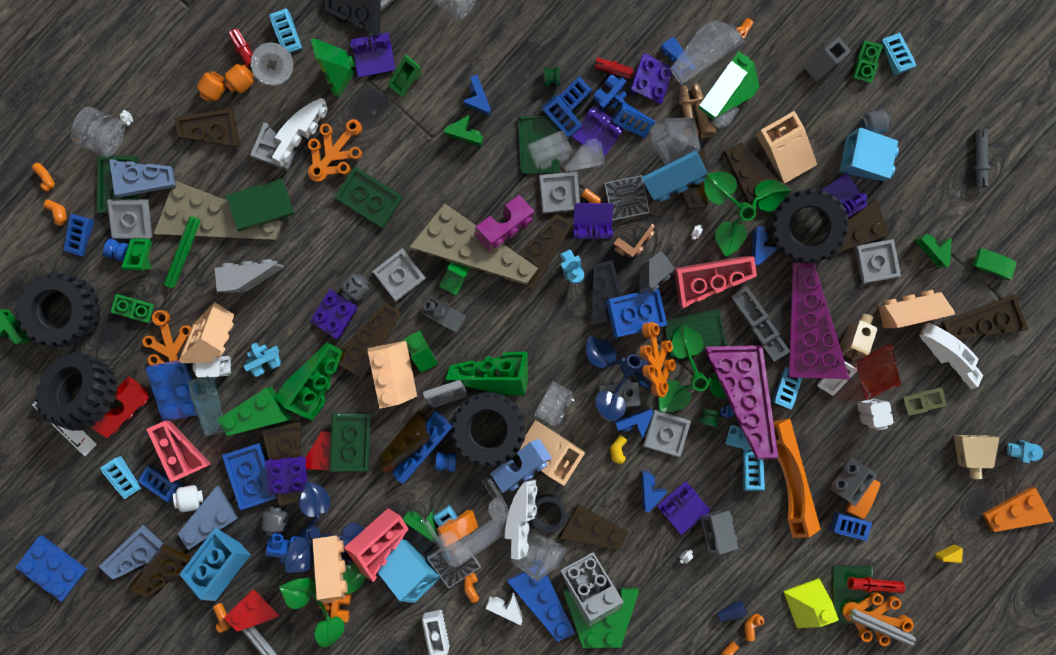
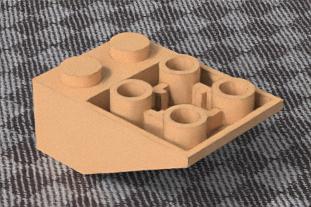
(787, 147)
(563, 452)

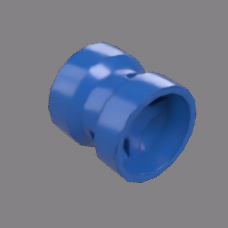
(115, 249)
(446, 461)

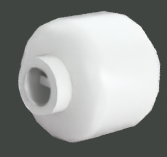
(187, 498)

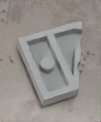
(266, 147)

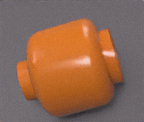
(239, 78)
(211, 86)

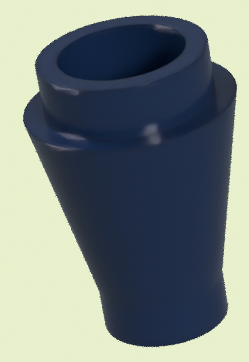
(734, 611)

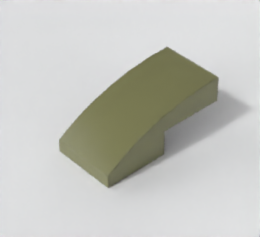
(924, 401)

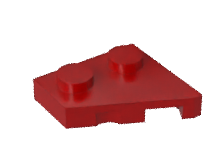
(319, 454)
(250, 612)

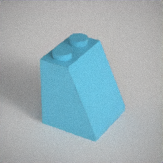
(869, 155)
(408, 573)

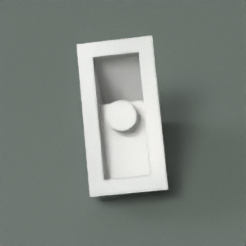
(832, 386)
(510, 611)

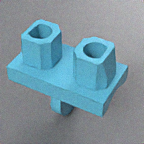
(572, 267)
(261, 356)
(737, 438)
(1025, 451)

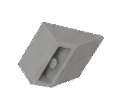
(242, 278)
(591, 589)

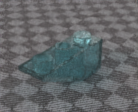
(206, 403)

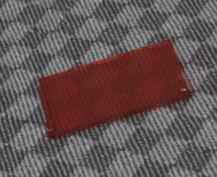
(878, 371)

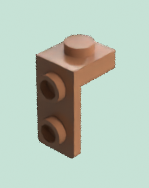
(623, 248)

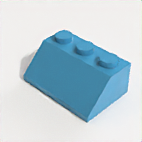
(675, 177)
(214, 565)

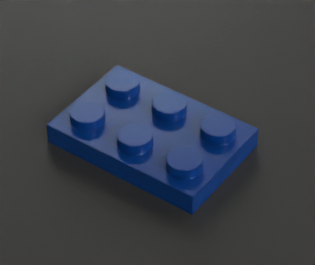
(633, 310)
(171, 389)
(248, 476)
(51, 568)

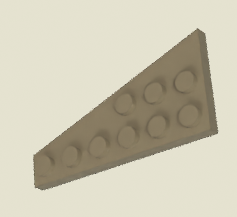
(214, 216)
(453, 239)

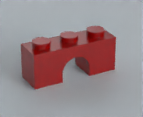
(132, 396)

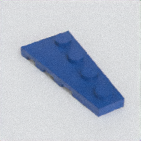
(437, 429)
(544, 603)

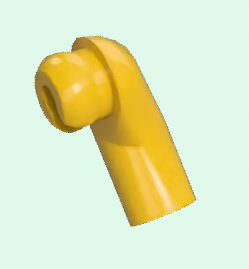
(616, 450)

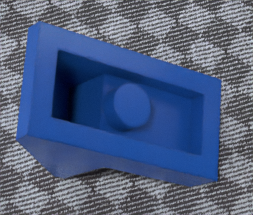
(478, 102)
(758, 250)
(641, 420)
(650, 496)

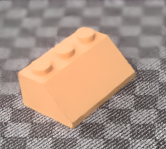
(914, 309)
(208, 336)
(392, 374)
(329, 569)

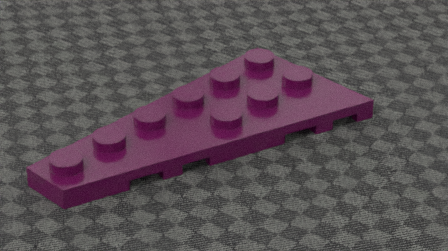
(813, 337)
(745, 383)

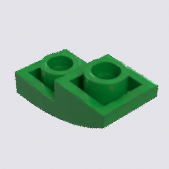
(867, 61)
(994, 263)
(132, 308)

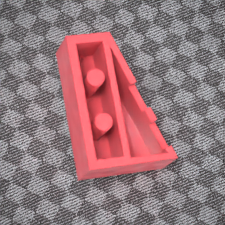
(176, 451)
(376, 542)

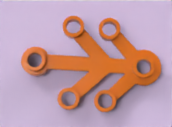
(332, 152)
(170, 349)
(656, 359)
(876, 613)

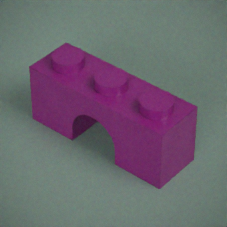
(492, 234)

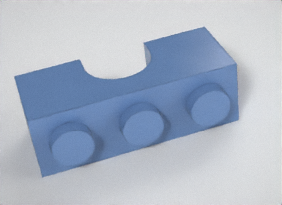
(533, 458)

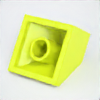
(810, 605)

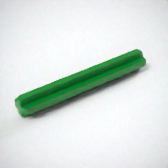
(182, 252)

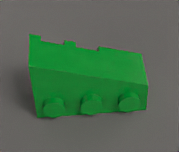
(254, 413)

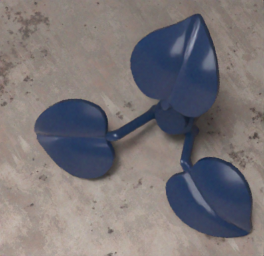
(599, 355)
(311, 503)

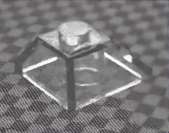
(674, 138)
(587, 156)
(542, 556)

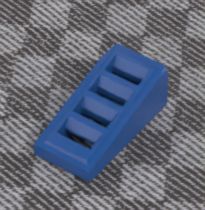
(671, 49)
(572, 87)
(625, 108)
(551, 114)
(71, 229)
(170, 487)
(837, 521)

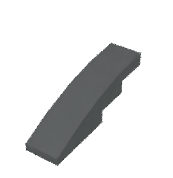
(759, 324)

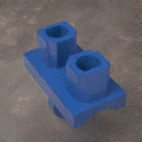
(615, 86)
(278, 546)

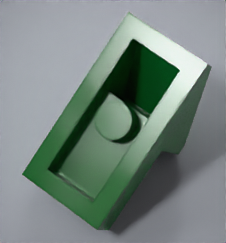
(404, 76)
(459, 131)
(940, 253)
(137, 254)
(454, 278)
(11, 326)
(420, 351)
(414, 520)

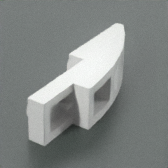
(300, 124)
(950, 349)
(520, 512)

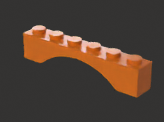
(801, 510)

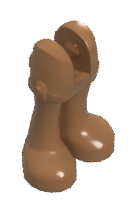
(706, 129)

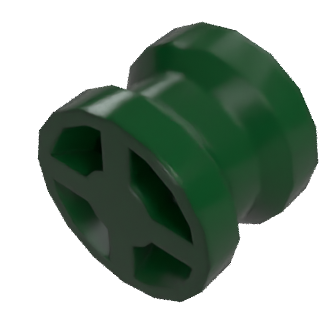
(551, 76)
(709, 417)

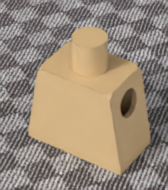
(858, 338)
(976, 452)

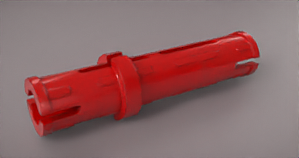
(859, 584)

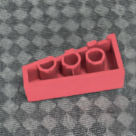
(706, 279)

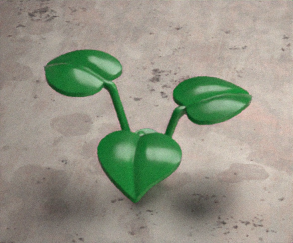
(720, 186)
(688, 343)
(298, 593)

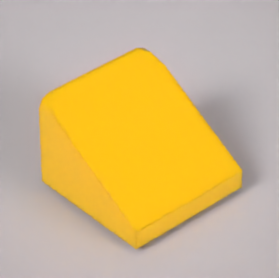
(950, 554)

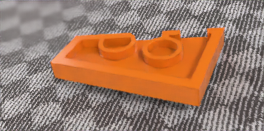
(1018, 512)

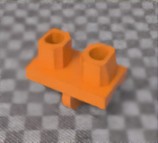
(335, 608)

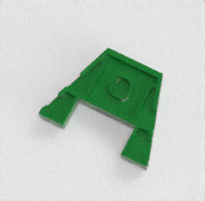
(608, 631)

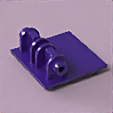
(373, 54)
(651, 78)
(598, 126)
(847, 194)
(593, 221)
(334, 314)
(286, 475)
(683, 507)

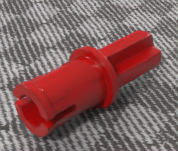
(241, 46)
(614, 68)

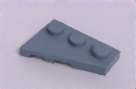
(139, 178)
(213, 513)
(132, 553)

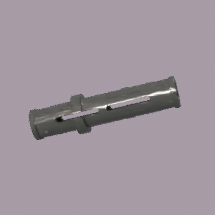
(982, 158)

